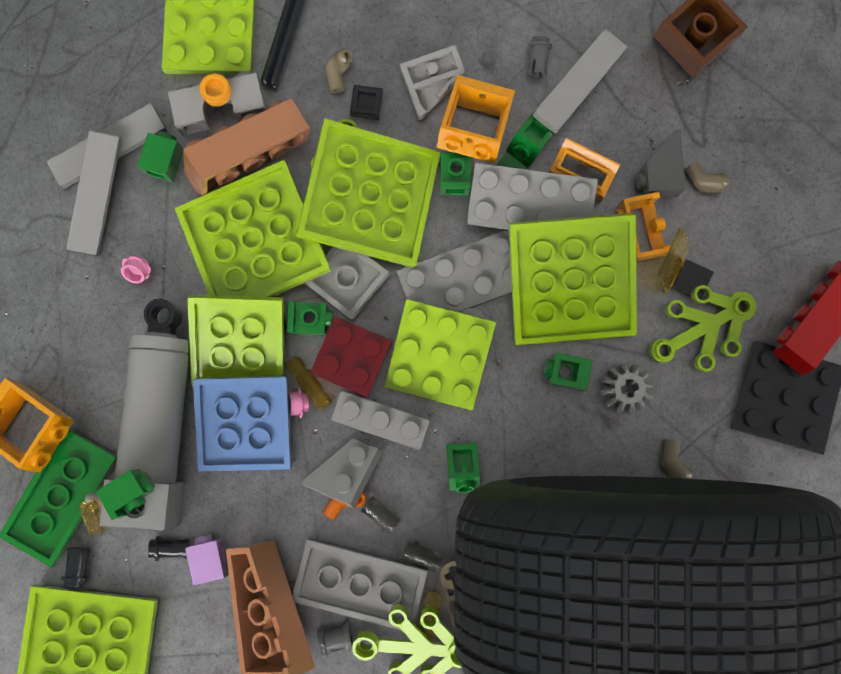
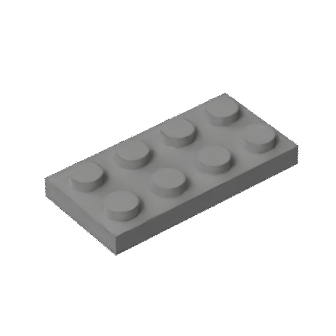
(522, 195)
(462, 276)
(357, 583)

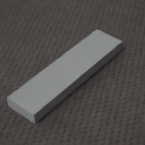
(580, 81)
(132, 131)
(93, 193)

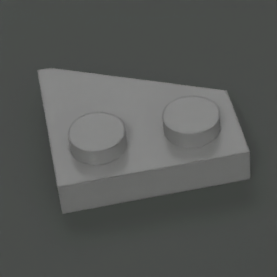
(431, 78)
(345, 472)

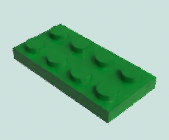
(51, 502)

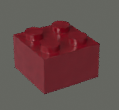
(351, 357)

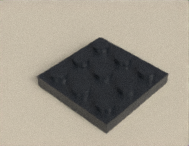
(785, 405)

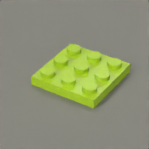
(208, 37)
(236, 336)
(440, 354)

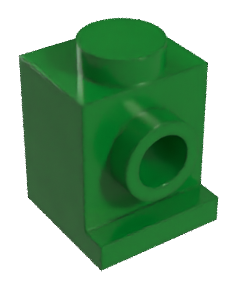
(451, 182)
(296, 319)
(579, 371)
(125, 492)

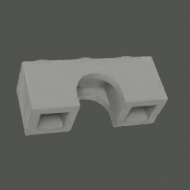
(192, 112)
(380, 420)

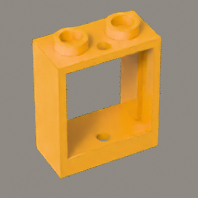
(468, 95)
(12, 398)

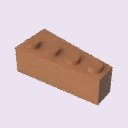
(244, 146)
(265, 613)

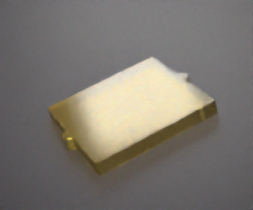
(673, 260)

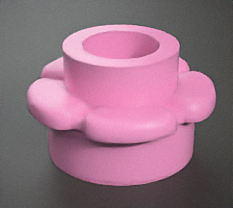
(135, 269)
(298, 403)

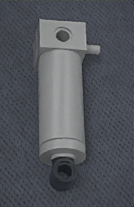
(153, 420)

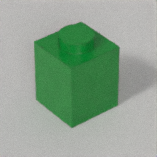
(160, 156)

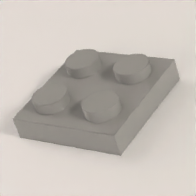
(350, 282)

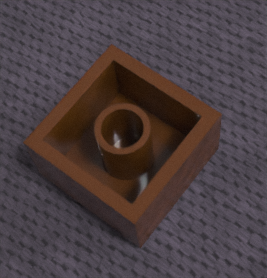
(699, 33)

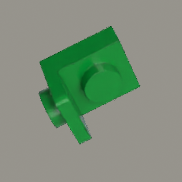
(529, 141)
(463, 467)

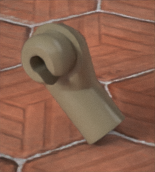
(336, 68)
(705, 181)
(671, 463)

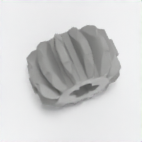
(635, 396)

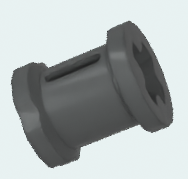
(335, 639)

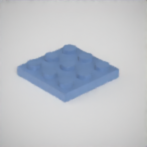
(242, 423)

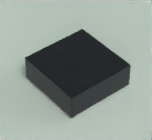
(366, 102)
(690, 276)

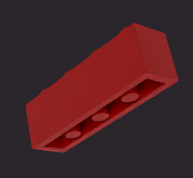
(815, 326)

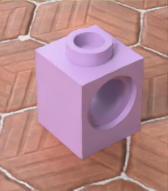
(207, 559)

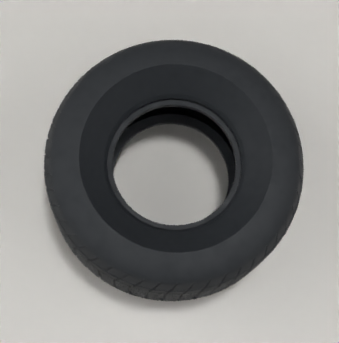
(646, 577)

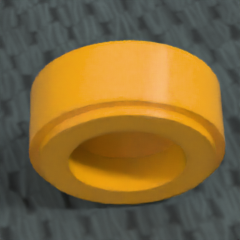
(215, 89)

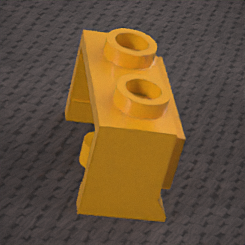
(588, 159)
(652, 224)

